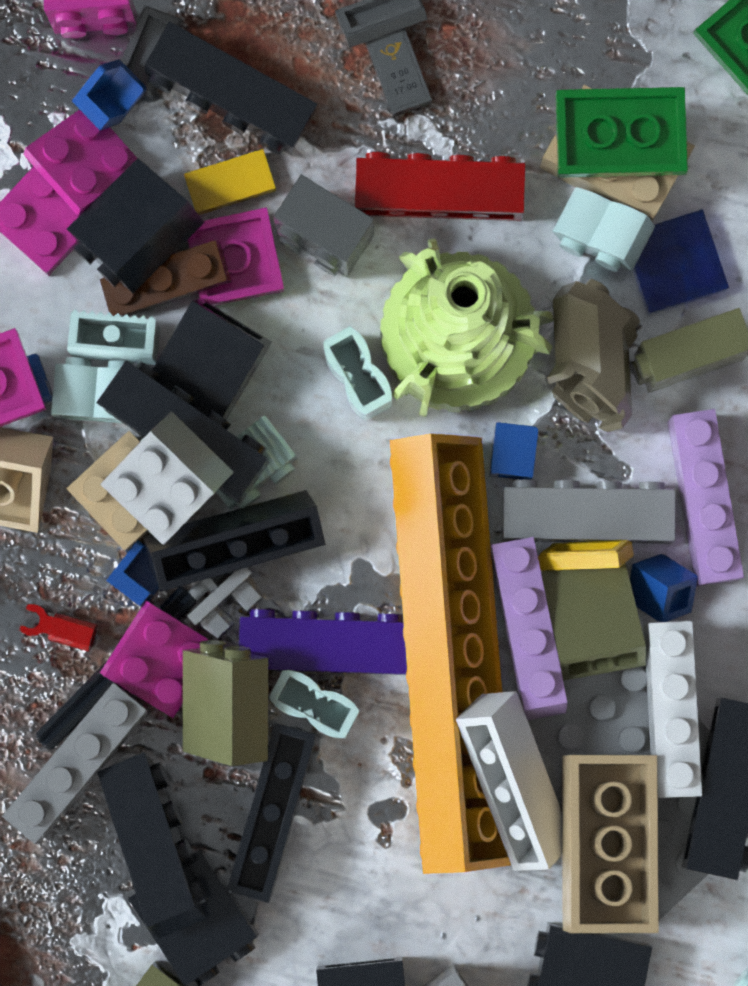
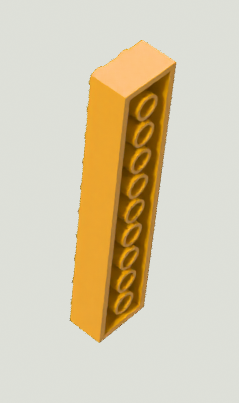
(447, 639)

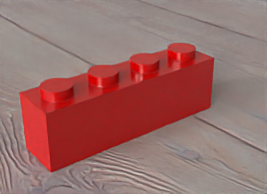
(440, 187)

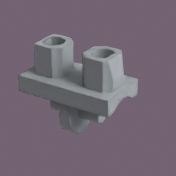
(209, 611)

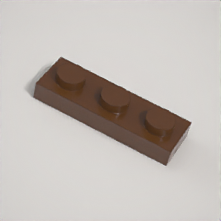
(175, 279)

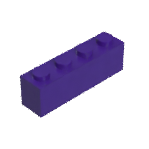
(326, 645)

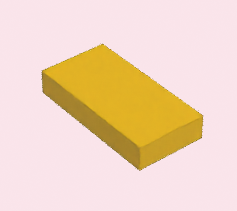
(230, 182)
(586, 555)

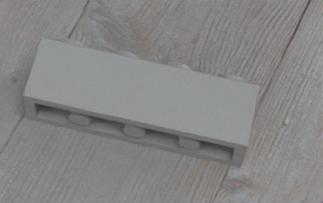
(588, 513)
(76, 763)

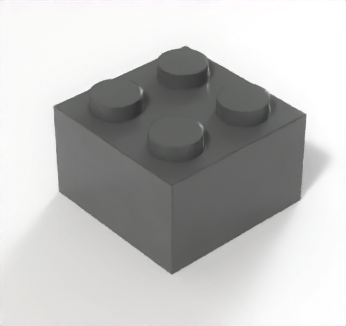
(323, 227)

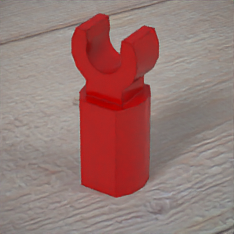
(62, 629)

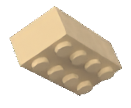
(610, 844)

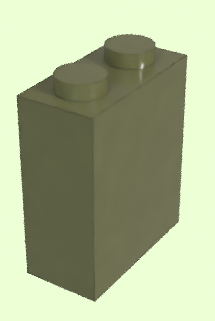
(691, 351)
(594, 621)
(225, 703)

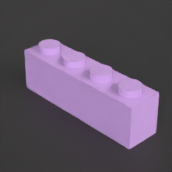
(705, 497)
(529, 628)

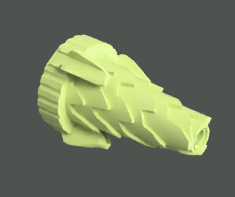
(452, 352)

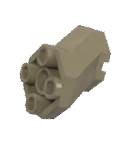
(593, 354)

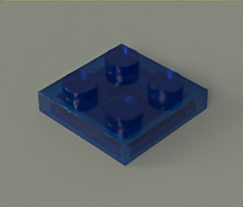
(679, 264)

